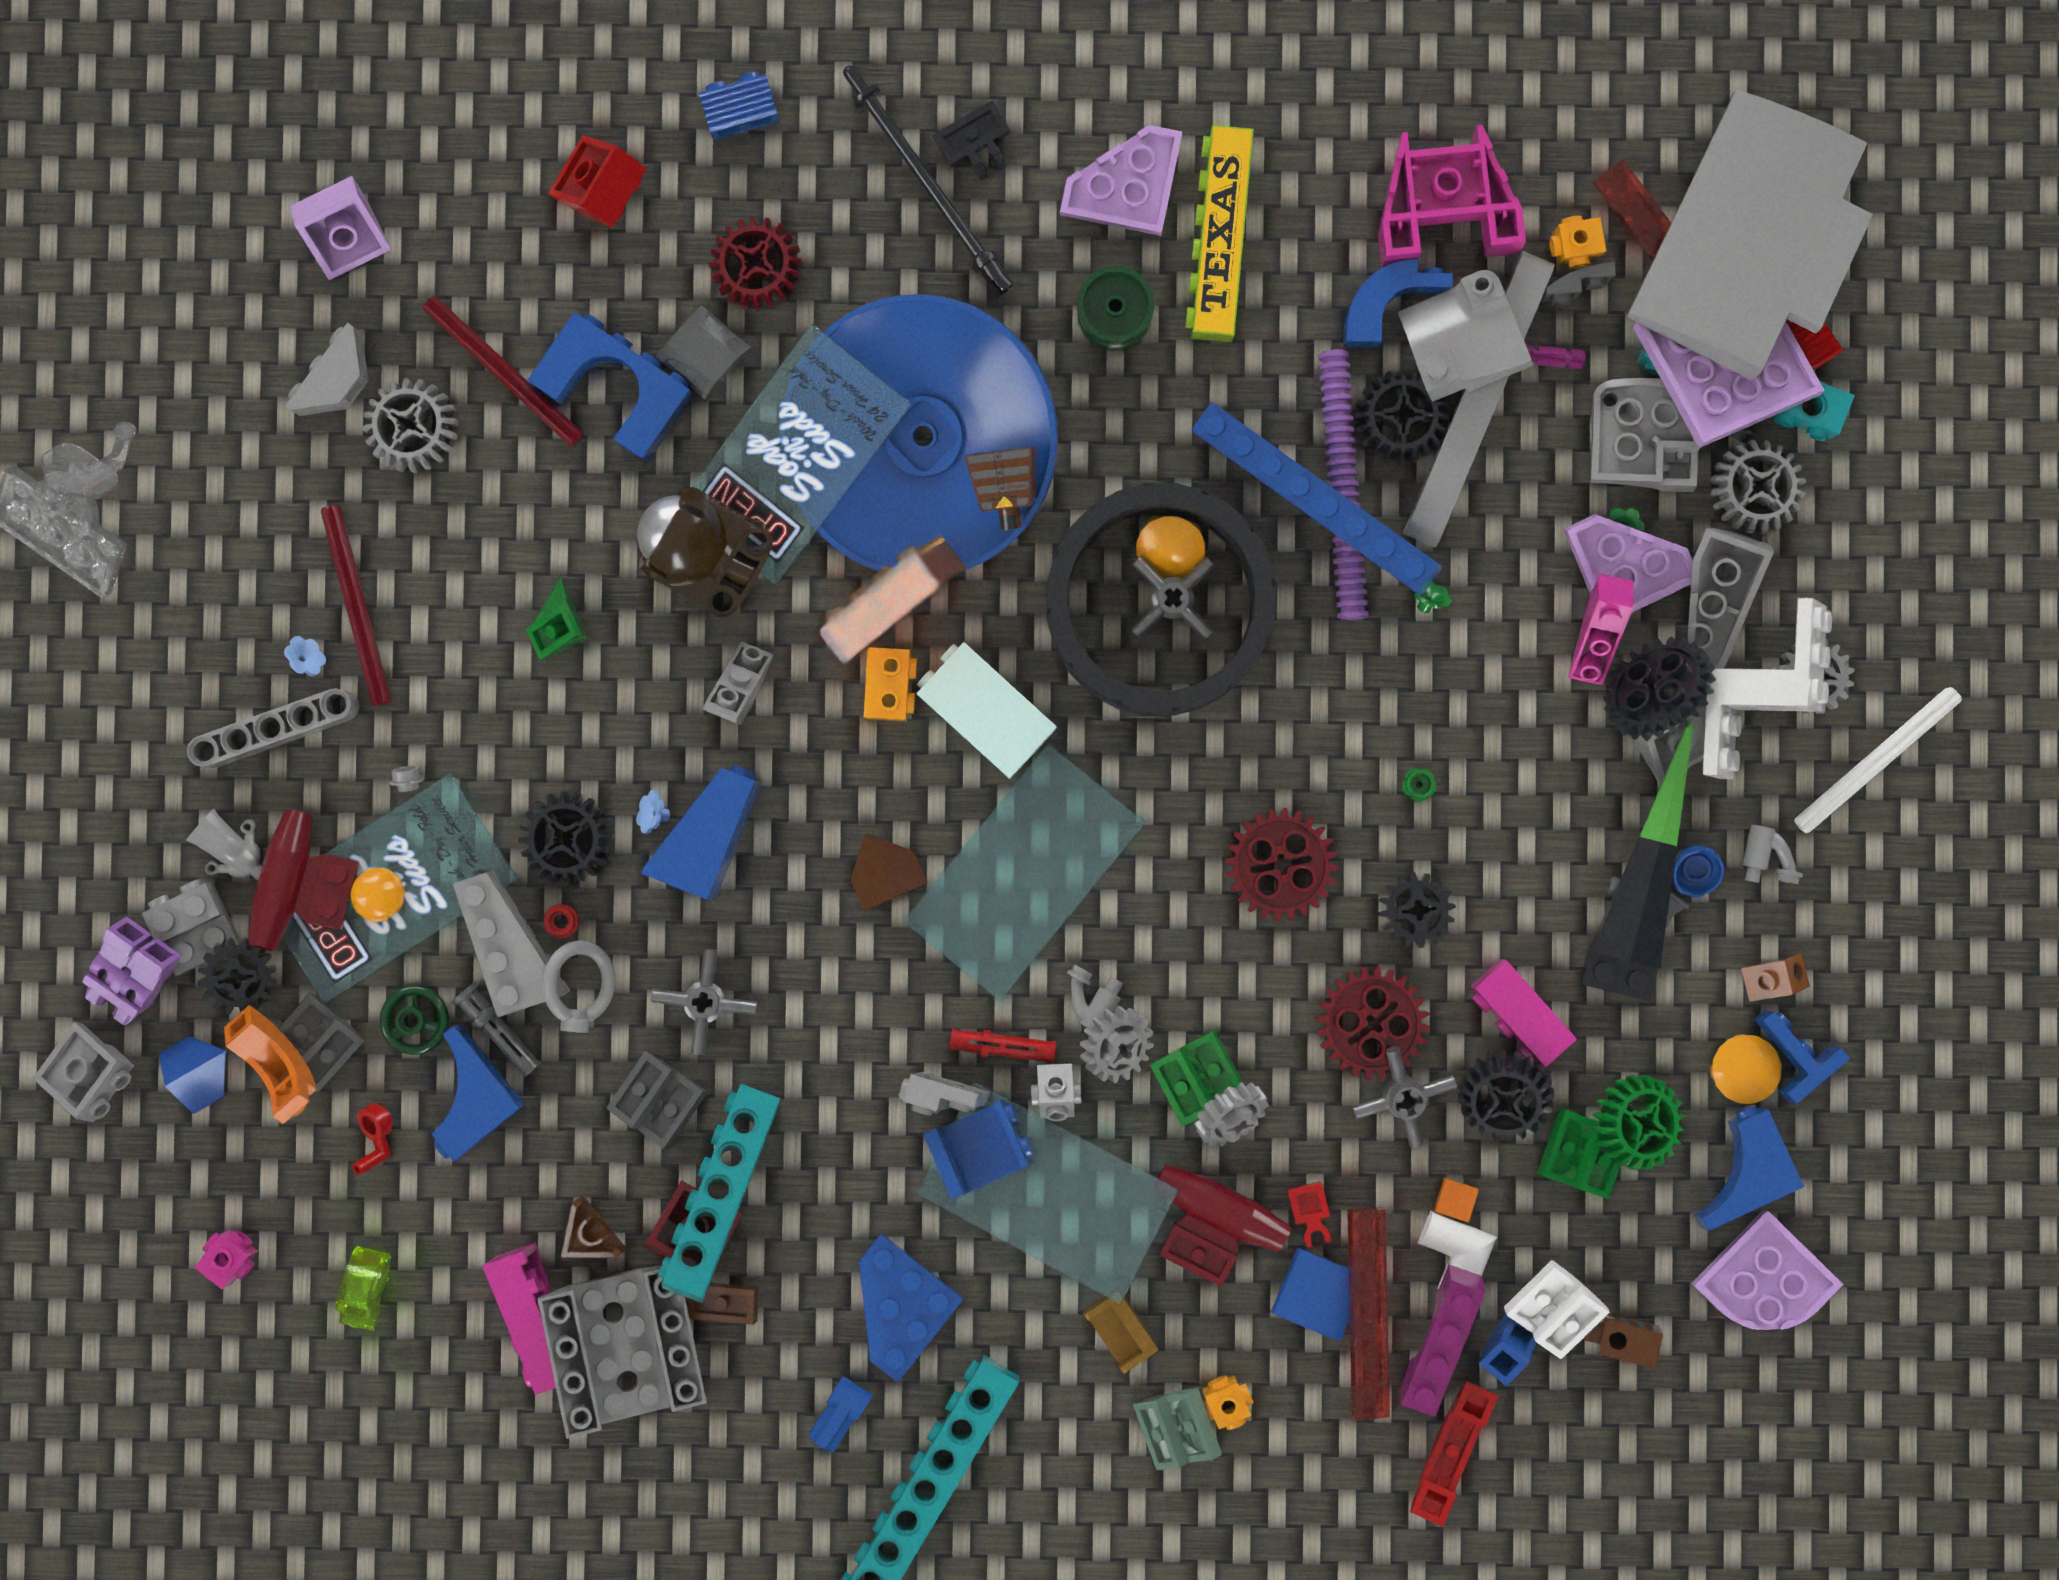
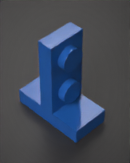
(1800, 1054)

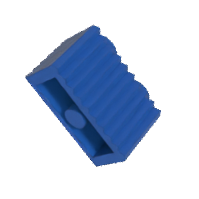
(738, 105)

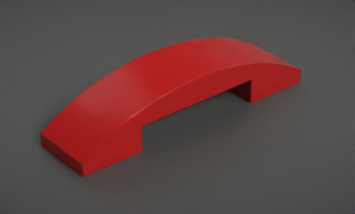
(1451, 1452)

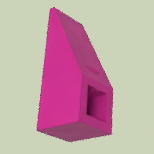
(1602, 628)

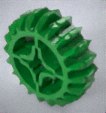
(1653, 1110)

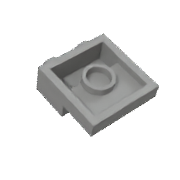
(191, 923)
(84, 1073)
(934, 1093)

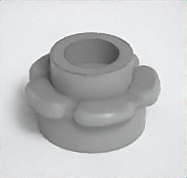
(406, 778)

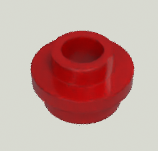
(550, 921)

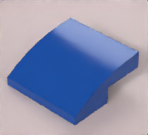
(1315, 1294)

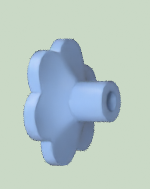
(305, 656)
(651, 812)

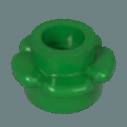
(1428, 784)

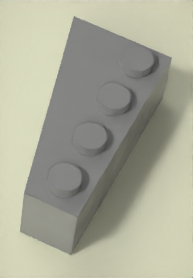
(504, 945)

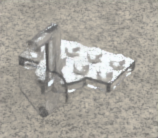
(61, 512)

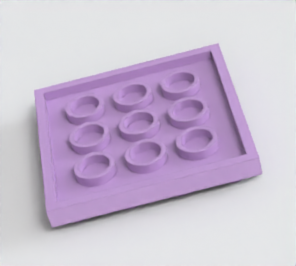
(1722, 401)

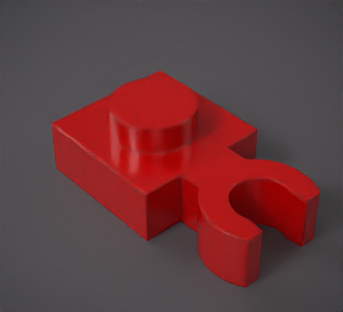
(1309, 1207)

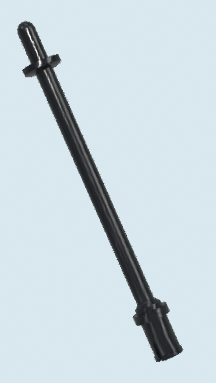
(984, 260)

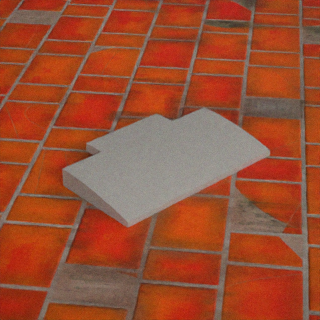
(1756, 236)

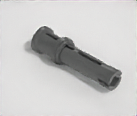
(481, 1019)

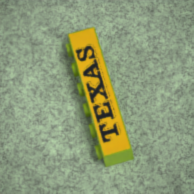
(1221, 234)

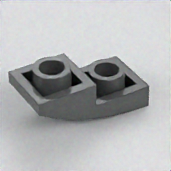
(1570, 286)

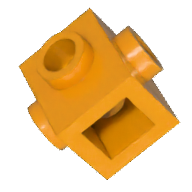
(1577, 241)
(1222, 1390)

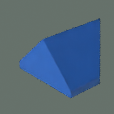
(194, 1072)

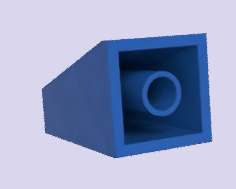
(706, 837)

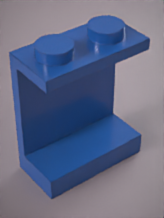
(979, 1149)

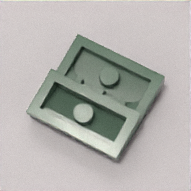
(1177, 1429)

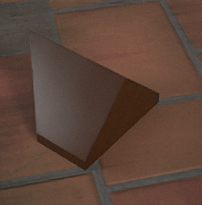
(884, 872)
(589, 1234)

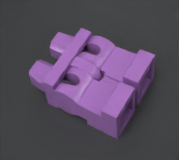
(129, 970)

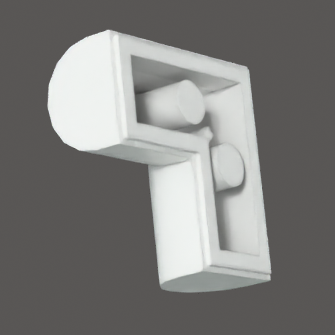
(1464, 1244)

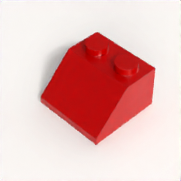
(598, 180)

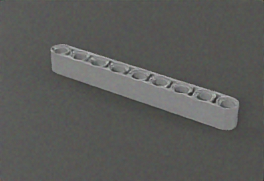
(1473, 415)

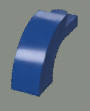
(1507, 1350)

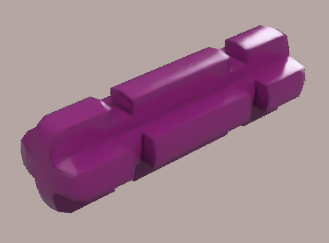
(1557, 356)

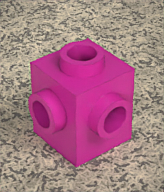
(227, 1258)

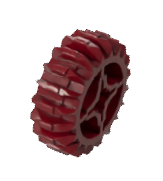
(762, 251)

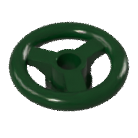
(401, 1021)

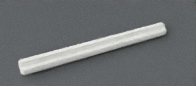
(1878, 759)

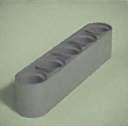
(256, 728)

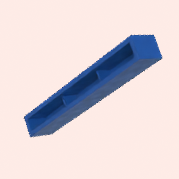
(1316, 499)

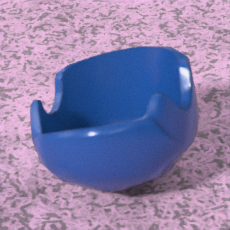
(1697, 870)

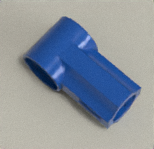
(843, 1408)

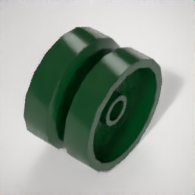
(1115, 329)

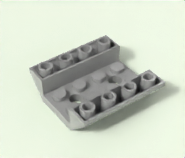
(591, 1352)

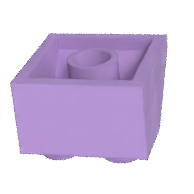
(339, 228)

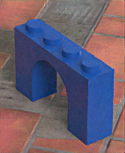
(585, 345)

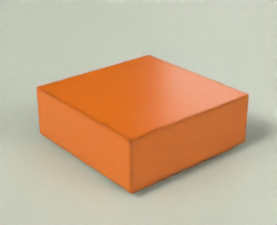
(1456, 1199)

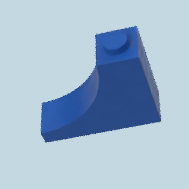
(481, 1098)
(1759, 1171)

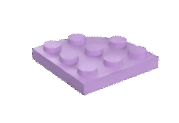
(1767, 1278)

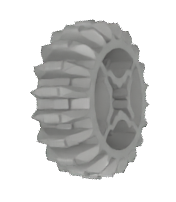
(416, 414)
(1747, 477)

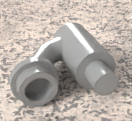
(1758, 851)
(1103, 999)

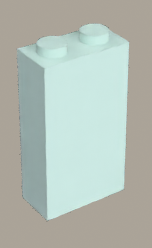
(985, 709)

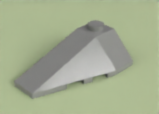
(1723, 586)

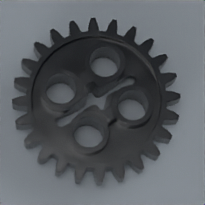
(1659, 688)

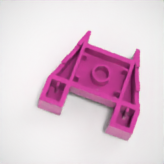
(1449, 188)

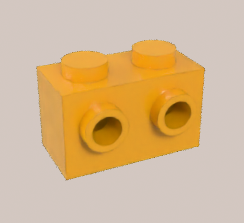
(888, 684)

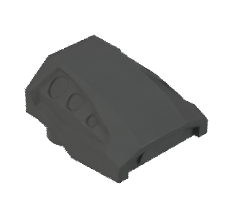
(703, 352)

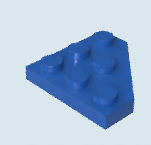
(901, 1306)

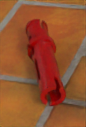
(1044, 1049)

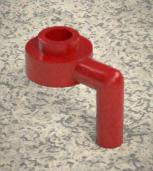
(375, 1123)

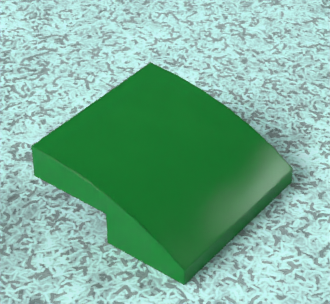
(1195, 1075)
(1576, 1157)

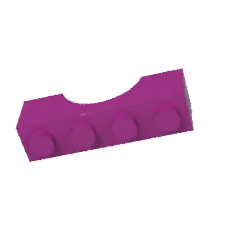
(1449, 1328)

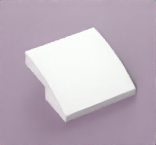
(1556, 1309)

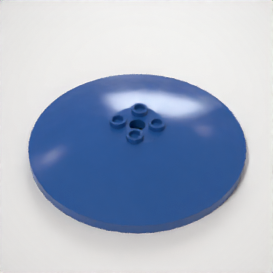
(975, 394)

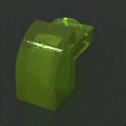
(362, 1287)

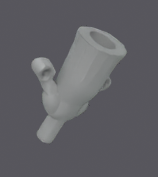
(223, 843)

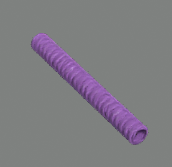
(1342, 476)

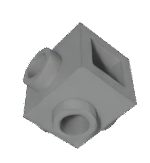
(1055, 1092)

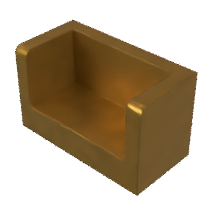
(1121, 1332)

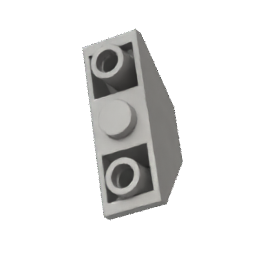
(334, 377)
(739, 684)

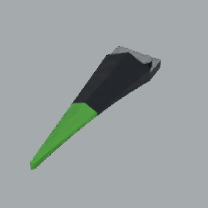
(1632, 932)

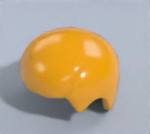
(377, 894)

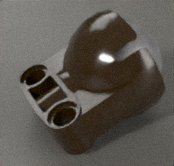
(701, 548)

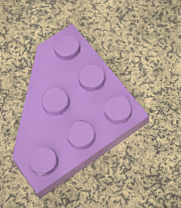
(1127, 184)
(1629, 554)

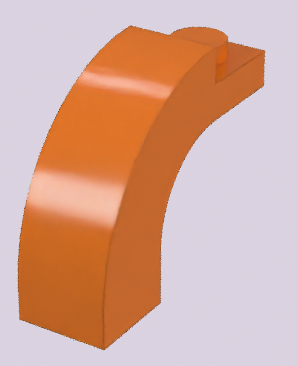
(274, 1060)

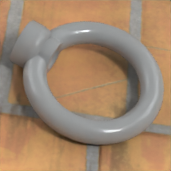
(572, 1019)

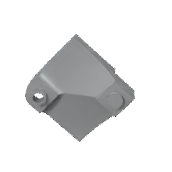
(1465, 337)
(1641, 438)

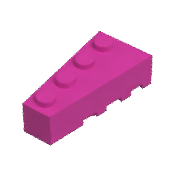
(516, 1283)

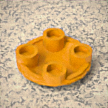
(1171, 545)
(1746, 1069)

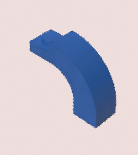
(1400, 278)

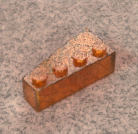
(890, 598)

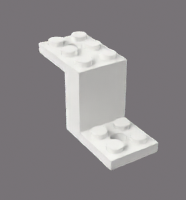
(1767, 690)

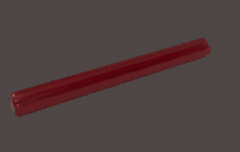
(503, 371)
(355, 605)

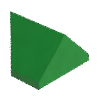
(557, 624)

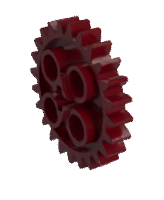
(1286, 895)
(1352, 997)

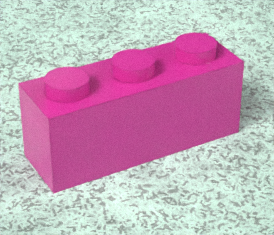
(1521, 1013)

